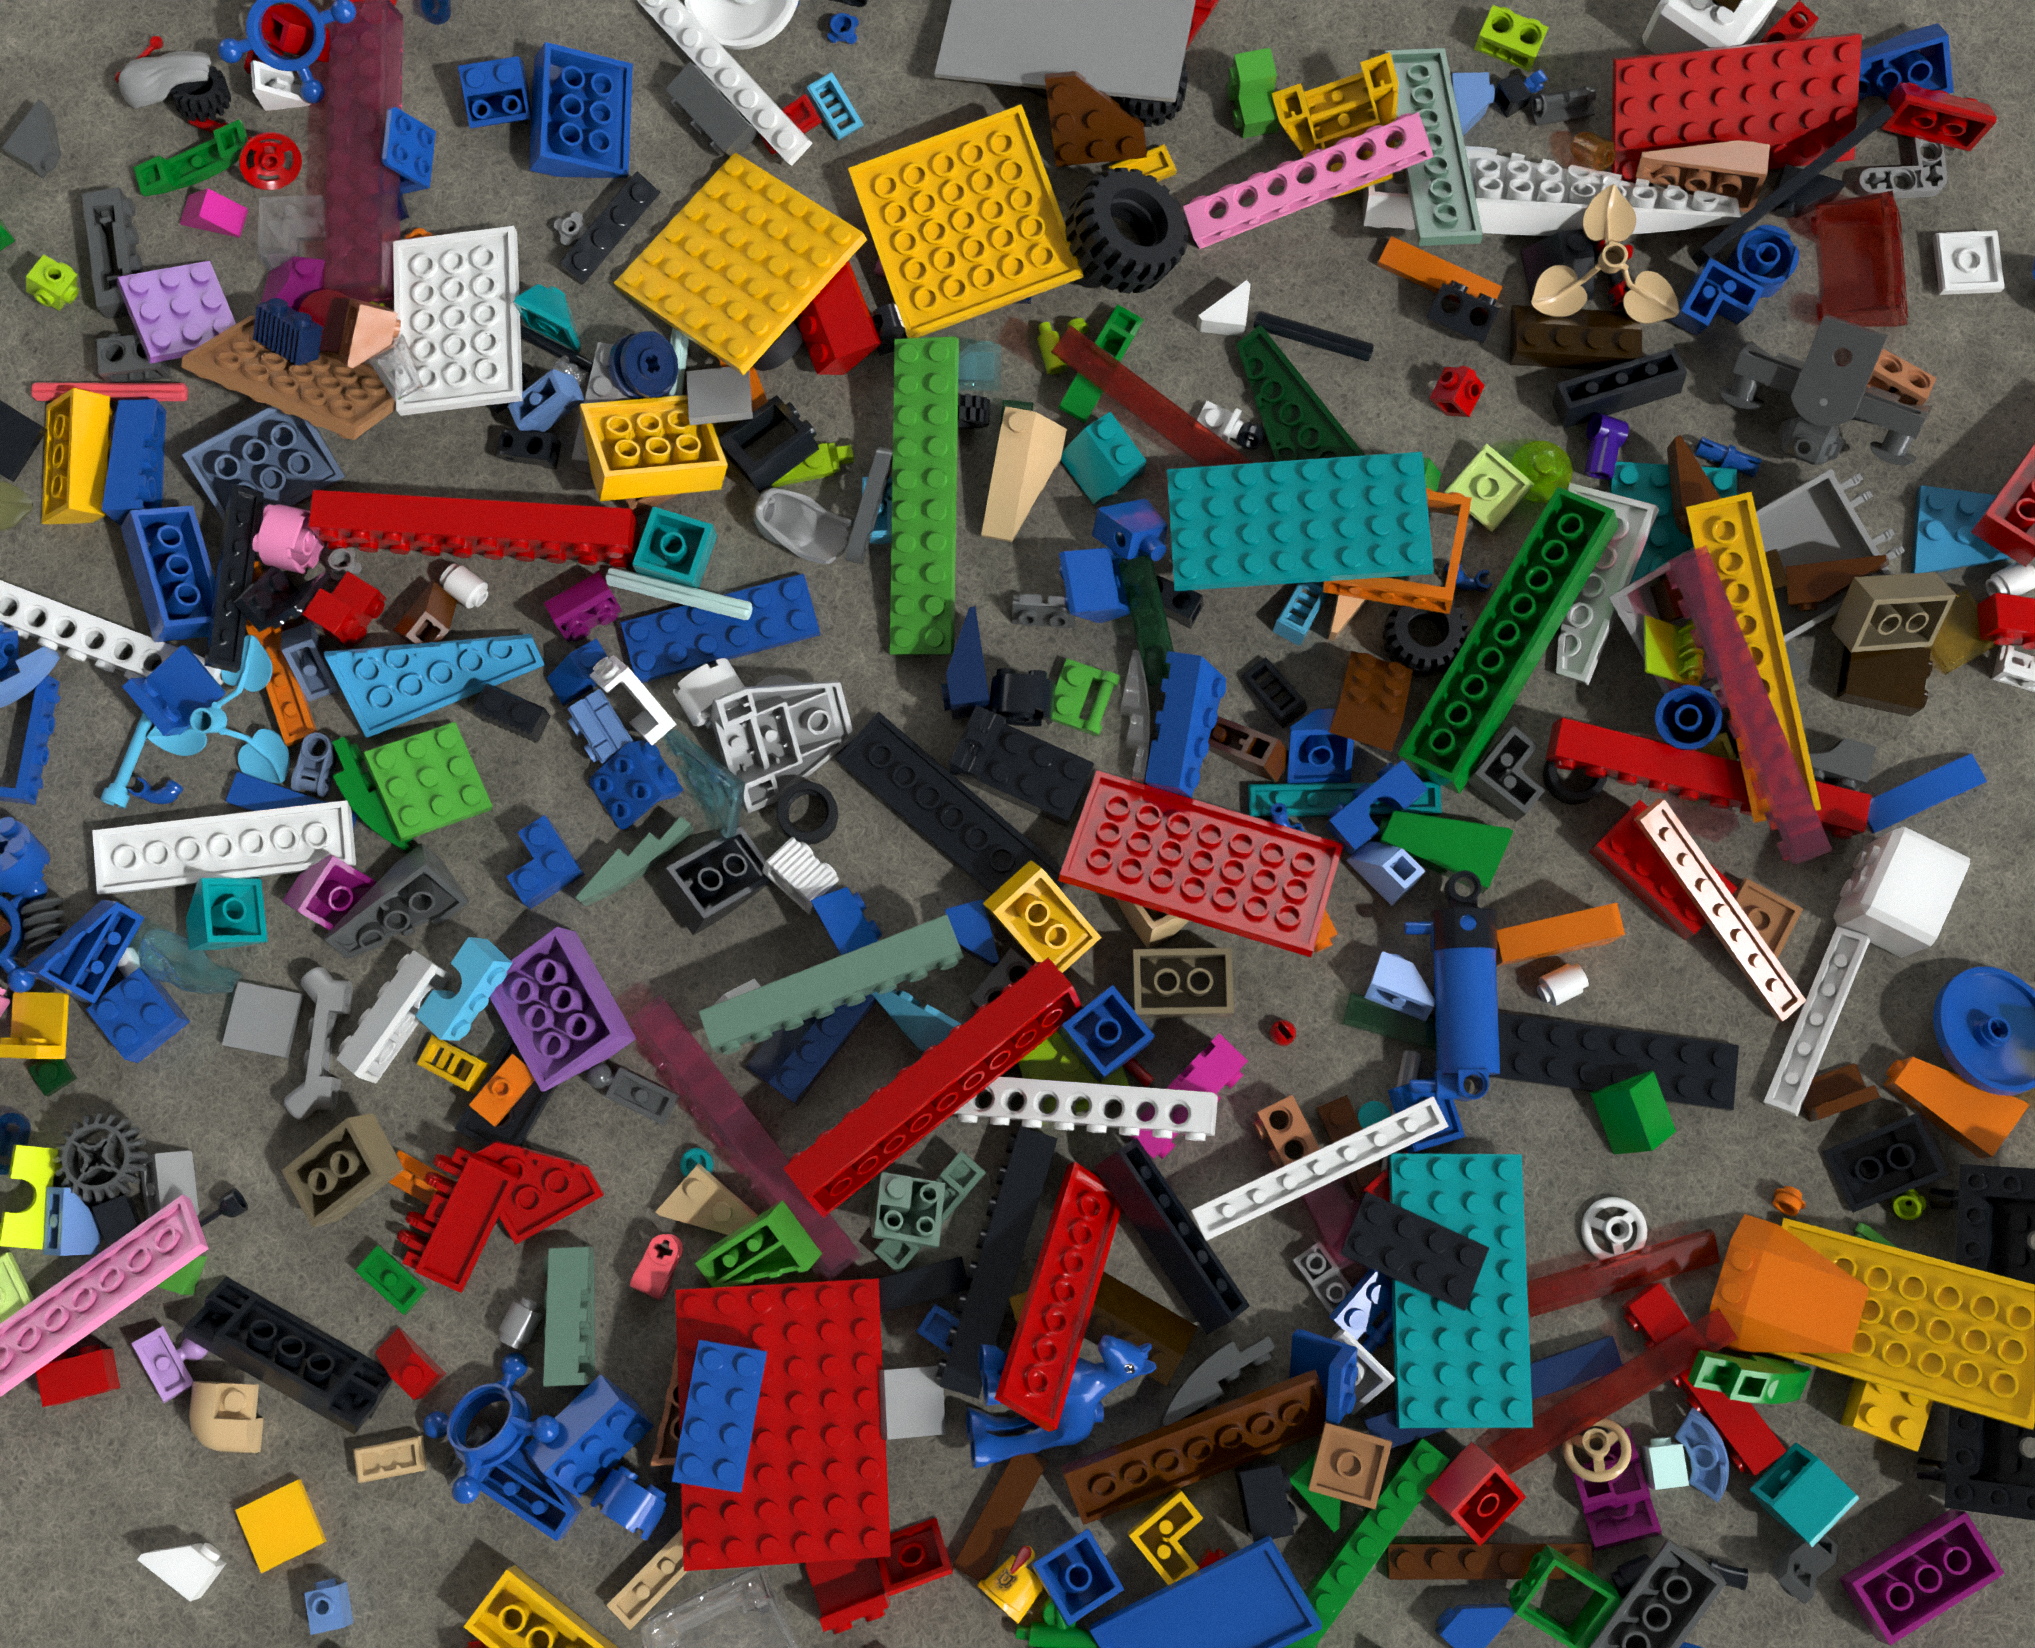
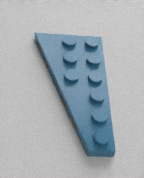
(1944, 531)
(411, 680)

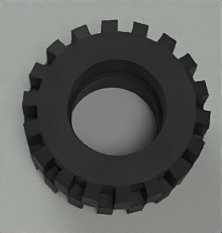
(1153, 110)
(1418, 656)

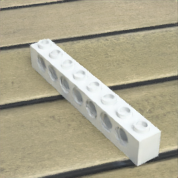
(87, 631)
(1200, 1107)

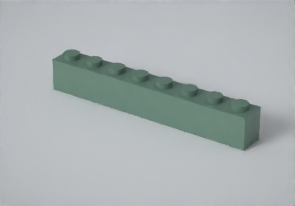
(830, 985)

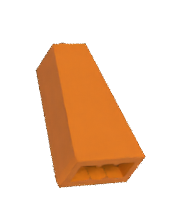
(1559, 934)
(1958, 1108)

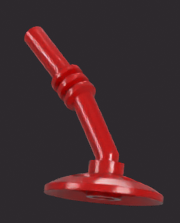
(264, 156)

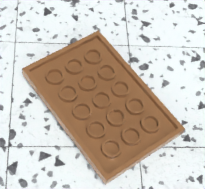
(317, 391)

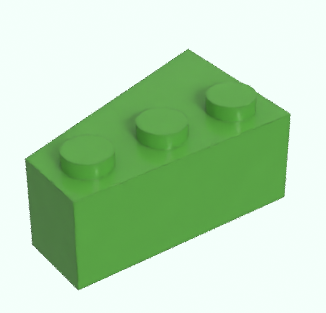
(760, 1249)

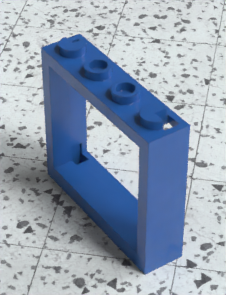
(35, 749)

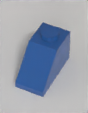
(572, 675)
(973, 931)
(1473, 1624)

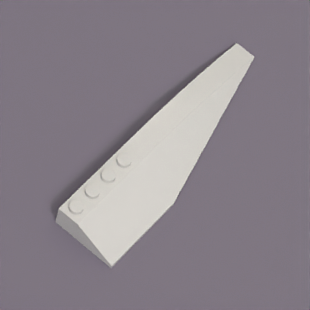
(1547, 199)

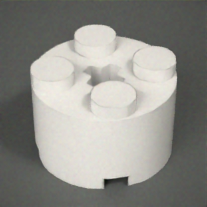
(703, 686)

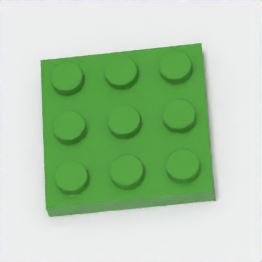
(427, 781)

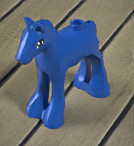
(1081, 1408)

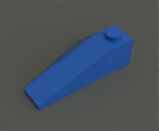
(1911, 57)

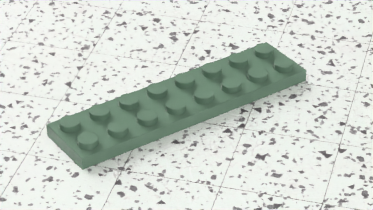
(1440, 186)

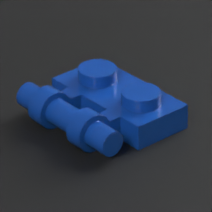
(1361, 1308)

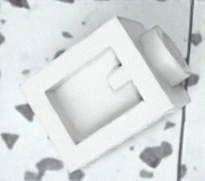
(1221, 421)

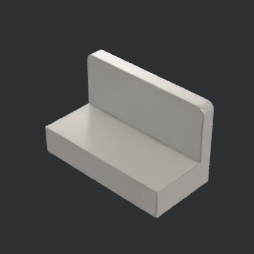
(166, 1179)

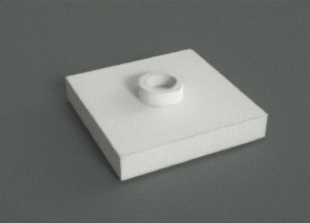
(1968, 262)

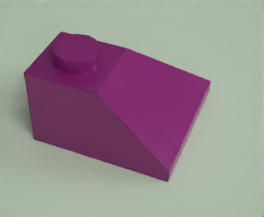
(295, 280)
(328, 891)

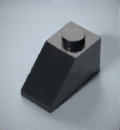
(1817, 191)

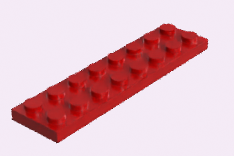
(1060, 1299)

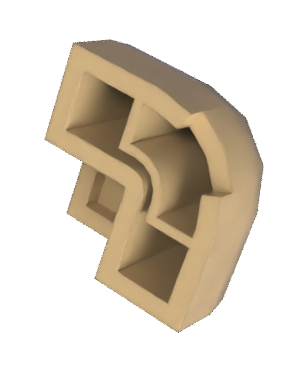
(225, 1416)

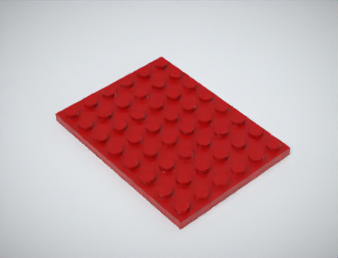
(816, 1442)

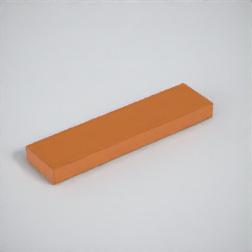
(1433, 271)

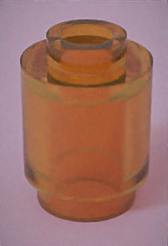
(1593, 150)

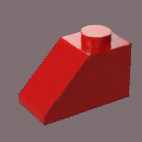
(409, 1365)

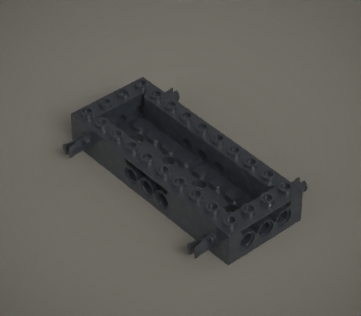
(1994, 1234)

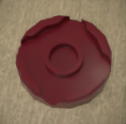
(328, 309)

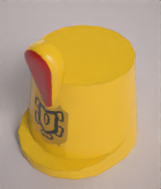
(1013, 1584)

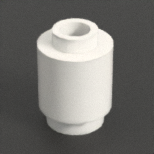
(2012, 580)
(464, 586)
(1562, 984)

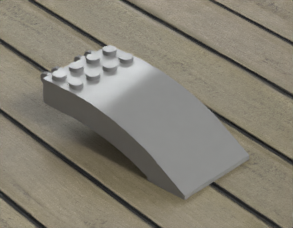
(1805, 527)

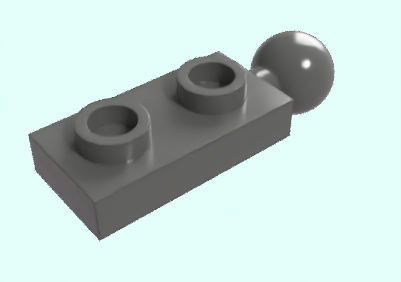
(633, 1092)

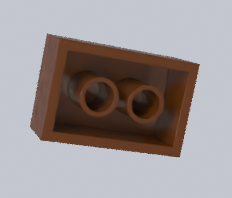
(1371, 700)

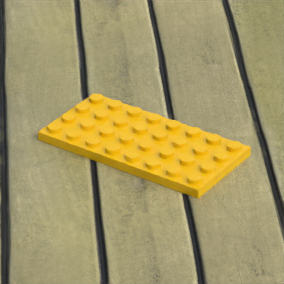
(1934, 1328)

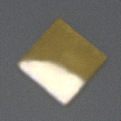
(1959, 635)

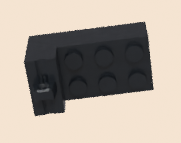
(1020, 767)

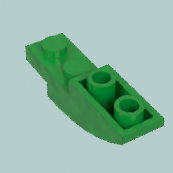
(1113, 339)
(358, 789)
(1750, 1380)

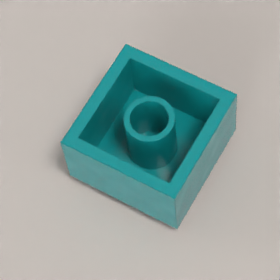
(675, 548)

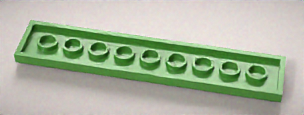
(924, 496)

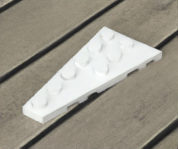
(1592, 614)

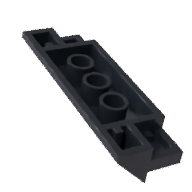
(289, 1355)

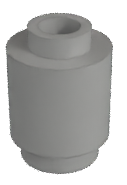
(520, 1323)

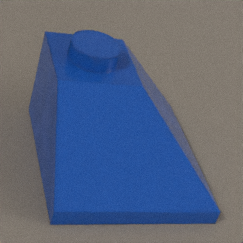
(1316, 753)

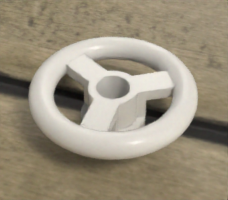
(1624, 1223)

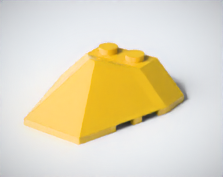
(1341, 109)

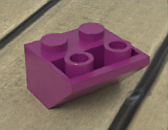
(583, 607)

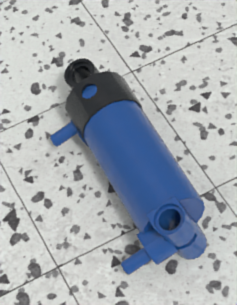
(1464, 992)

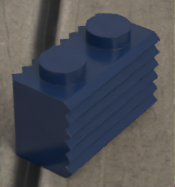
(287, 331)

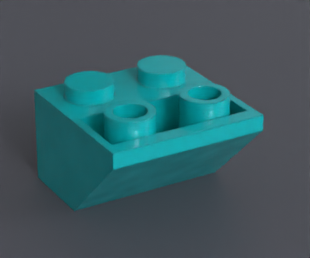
(1803, 1494)

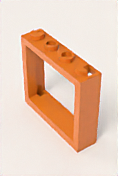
(1413, 593)

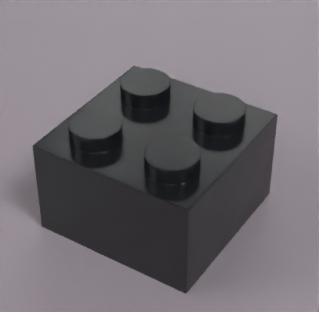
(1265, 1501)

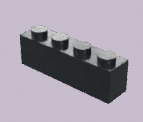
(1619, 387)

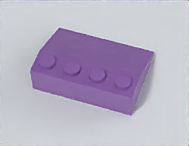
(559, 1009)

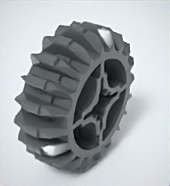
(92, 1167)

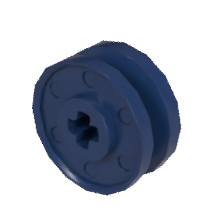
(643, 365)

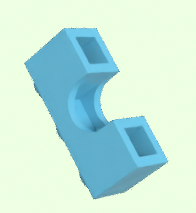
(481, 970)

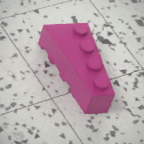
(1208, 1072)

